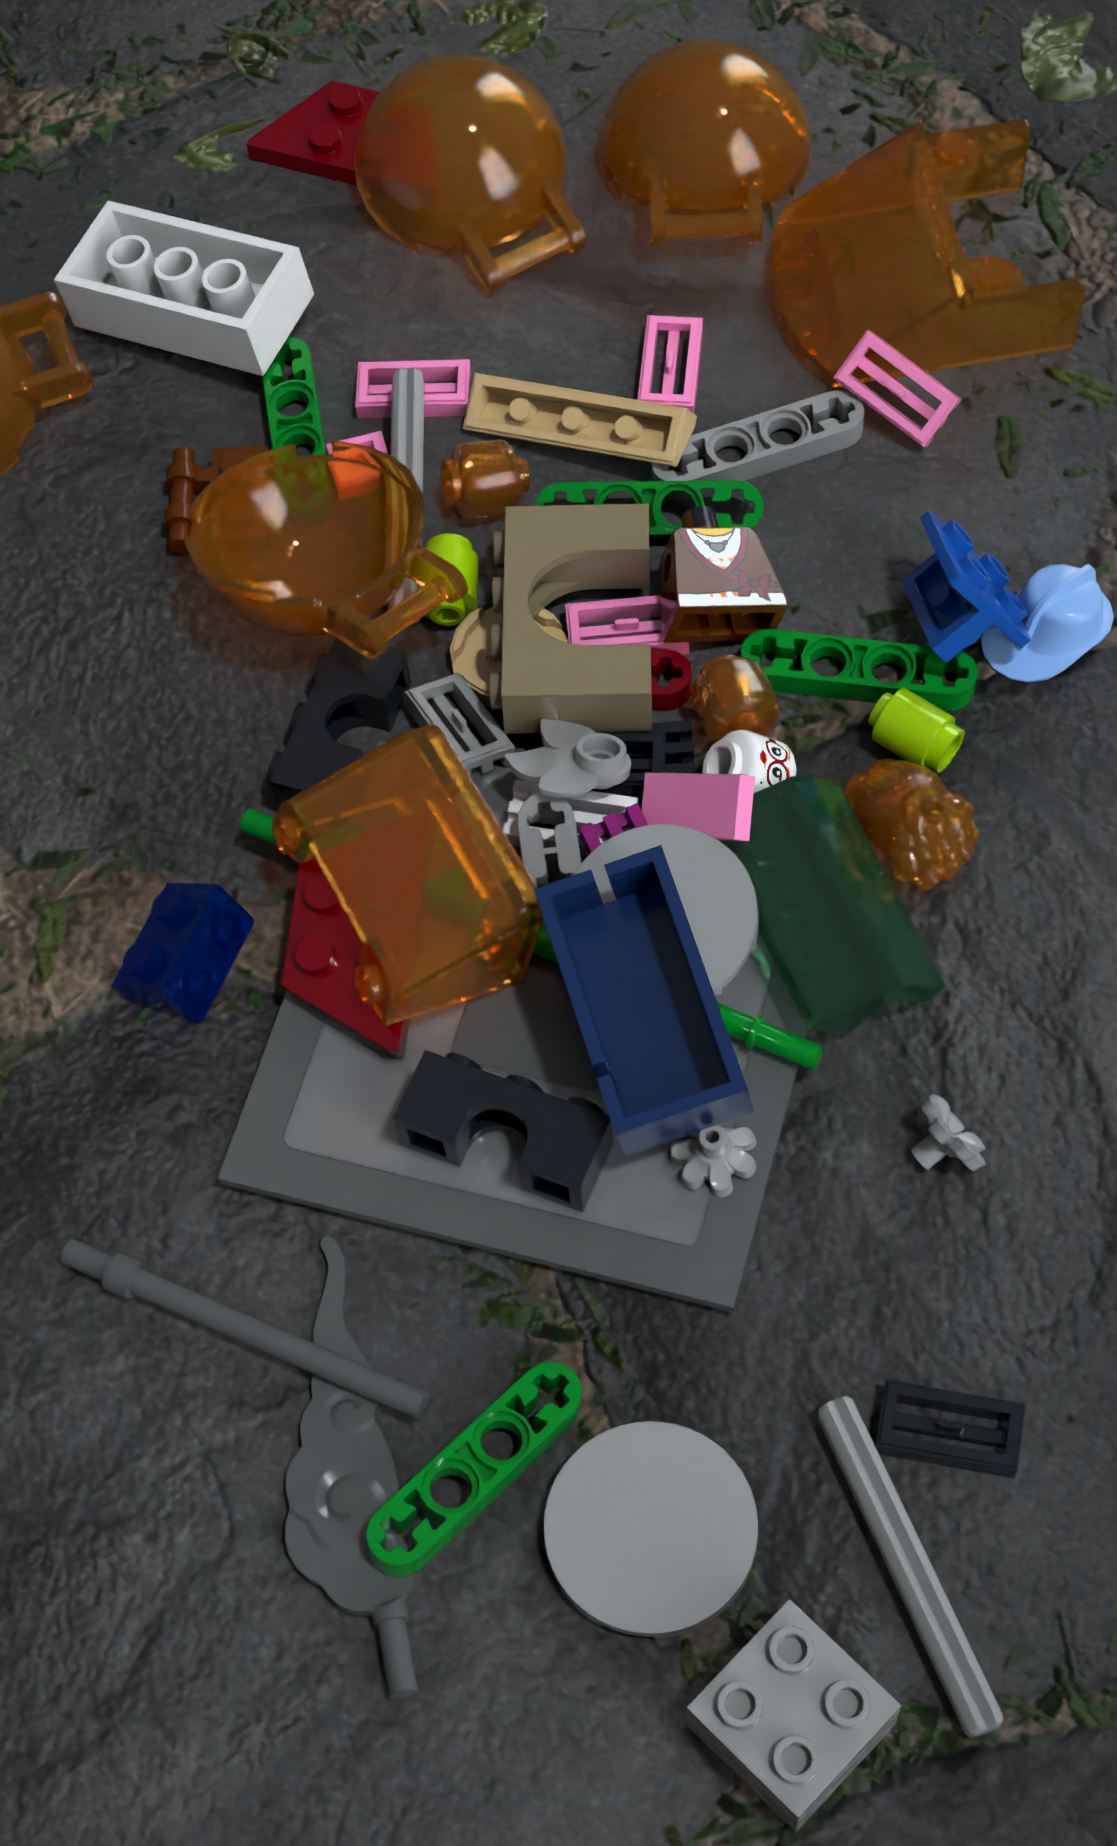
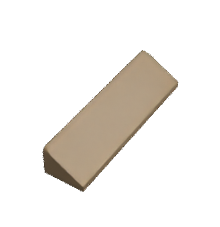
(579, 419)

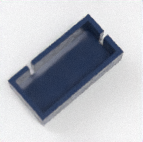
(644, 1002)

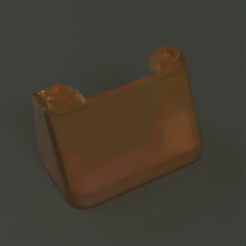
(418, 874)

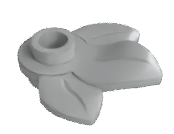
(571, 760)

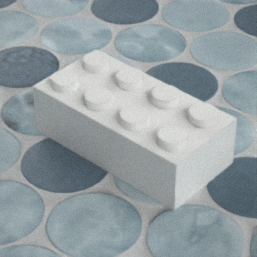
(185, 287)

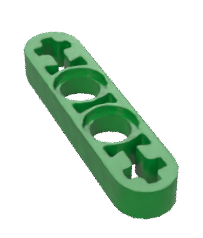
(307, 426)
(655, 492)
(859, 659)
(469, 1461)

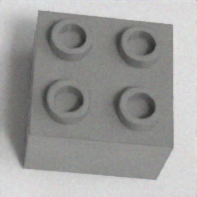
(792, 1715)

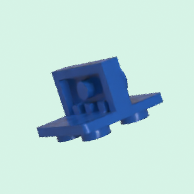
(961, 592)

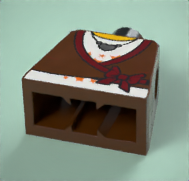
(716, 582)

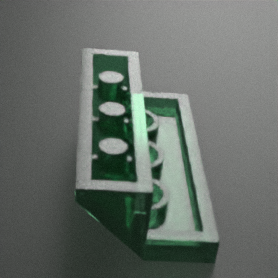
(830, 907)

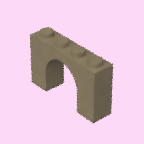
(545, 557)

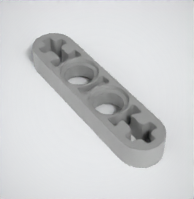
(763, 453)

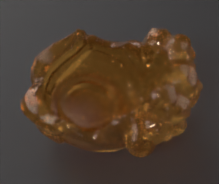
(914, 820)

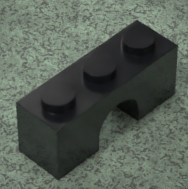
(345, 695)
(457, 1102)

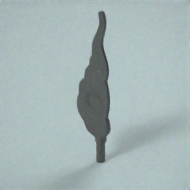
(338, 1487)

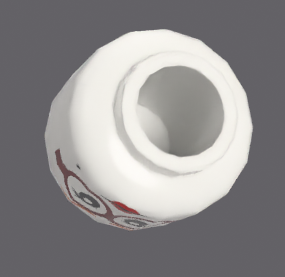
(753, 756)

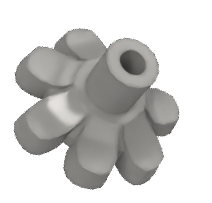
(947, 1137)
(715, 1156)

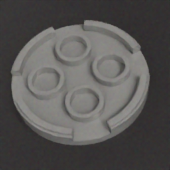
(711, 887)
(651, 1529)

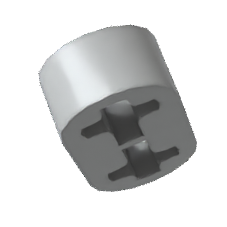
(532, 844)

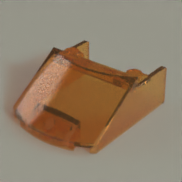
(885, 258)

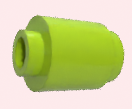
(460, 553)
(915, 729)

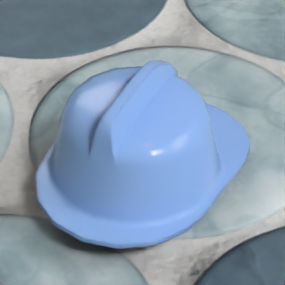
(1063, 621)

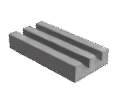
(475, 754)

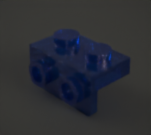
(184, 949)

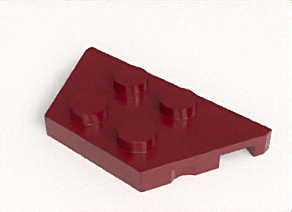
(317, 133)
(323, 962)

